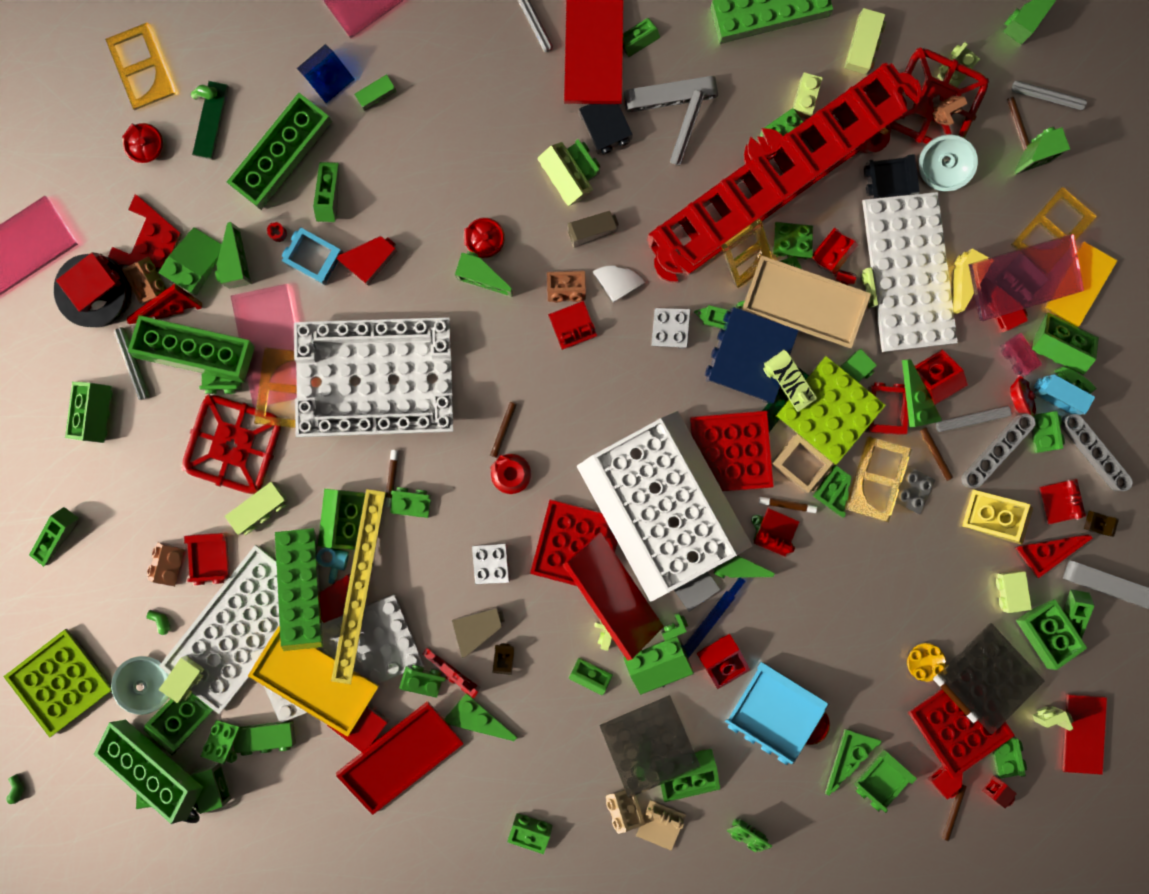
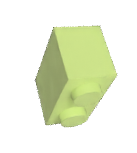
(807, 95)
(1013, 591)
(181, 679)

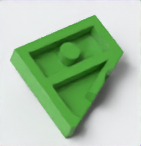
(834, 490)

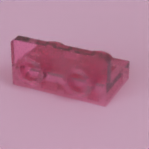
(1020, 355)

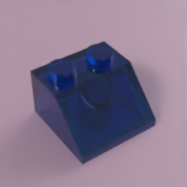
(325, 73)

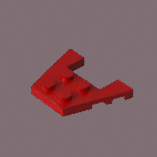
(155, 239)

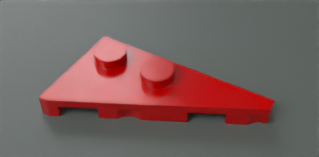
(167, 303)
(1046, 555)
(453, 674)

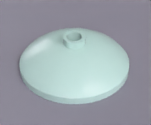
(949, 174)
(143, 672)

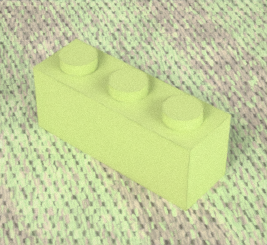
(865, 41)
(565, 173)
(256, 509)

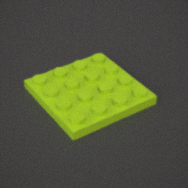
(838, 413)
(58, 683)

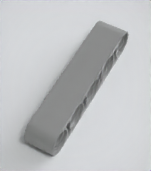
(669, 93)
(1006, 447)
(1104, 457)
(1107, 584)

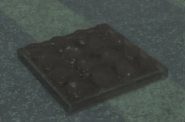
(991, 678)
(649, 746)

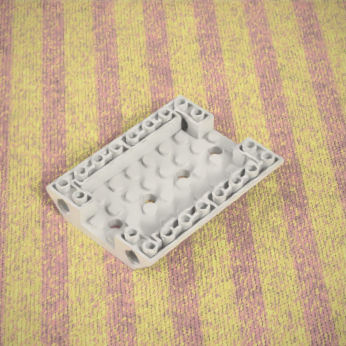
(373, 353)
(642, 518)

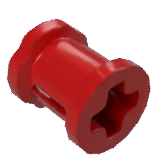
(270, 232)

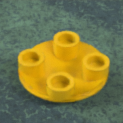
(926, 661)

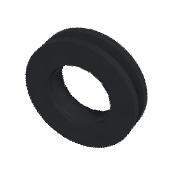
(112, 310)

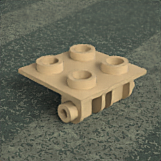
(661, 825)

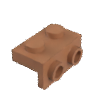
(165, 564)

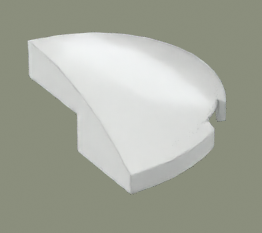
(617, 281)

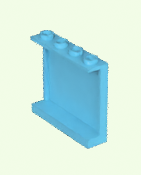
(777, 714)

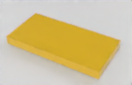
(1094, 269)

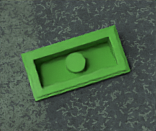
(639, 37)
(375, 92)
(590, 676)

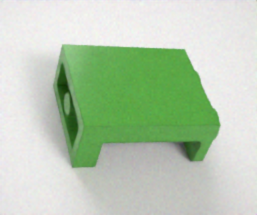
(883, 781)

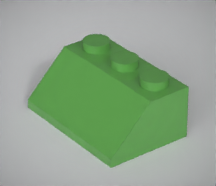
(1043, 149)
(1066, 344)
(88, 412)
(340, 519)
(1051, 634)
(659, 665)
(695, 782)

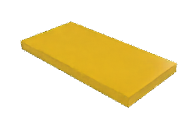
(306, 682)

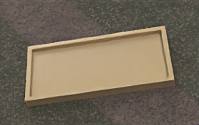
(806, 301)

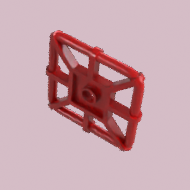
(934, 87)
(220, 450)

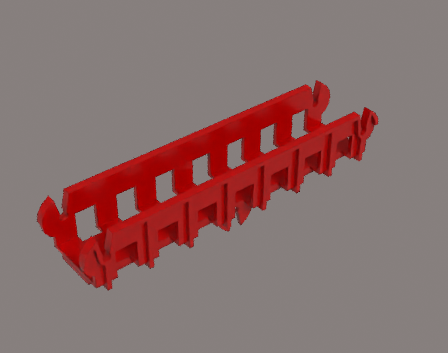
(862, 113)

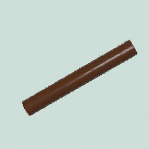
(1018, 122)
(503, 429)
(936, 453)
(953, 813)

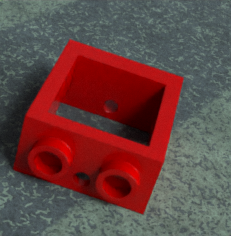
(888, 429)

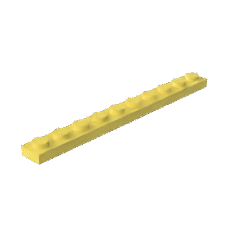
(358, 587)

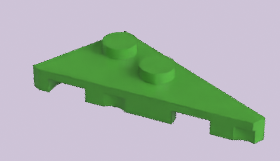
(919, 403)
(474, 717)
(851, 752)

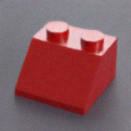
(941, 376)
(723, 661)

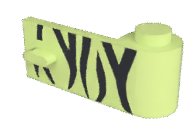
(790, 379)

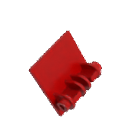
(572, 325)
(1062, 501)
(777, 533)

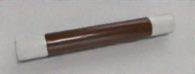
(391, 478)
(787, 504)
(954, 697)

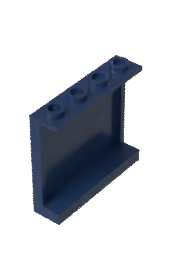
(744, 348)

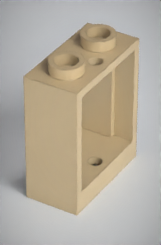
(785, 453)

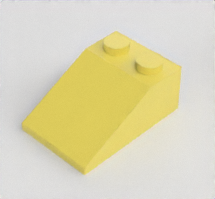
(962, 284)
(998, 516)

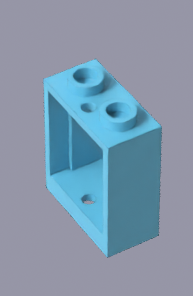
(328, 266)
(1063, 394)

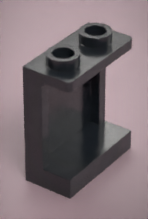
(606, 126)
(892, 177)

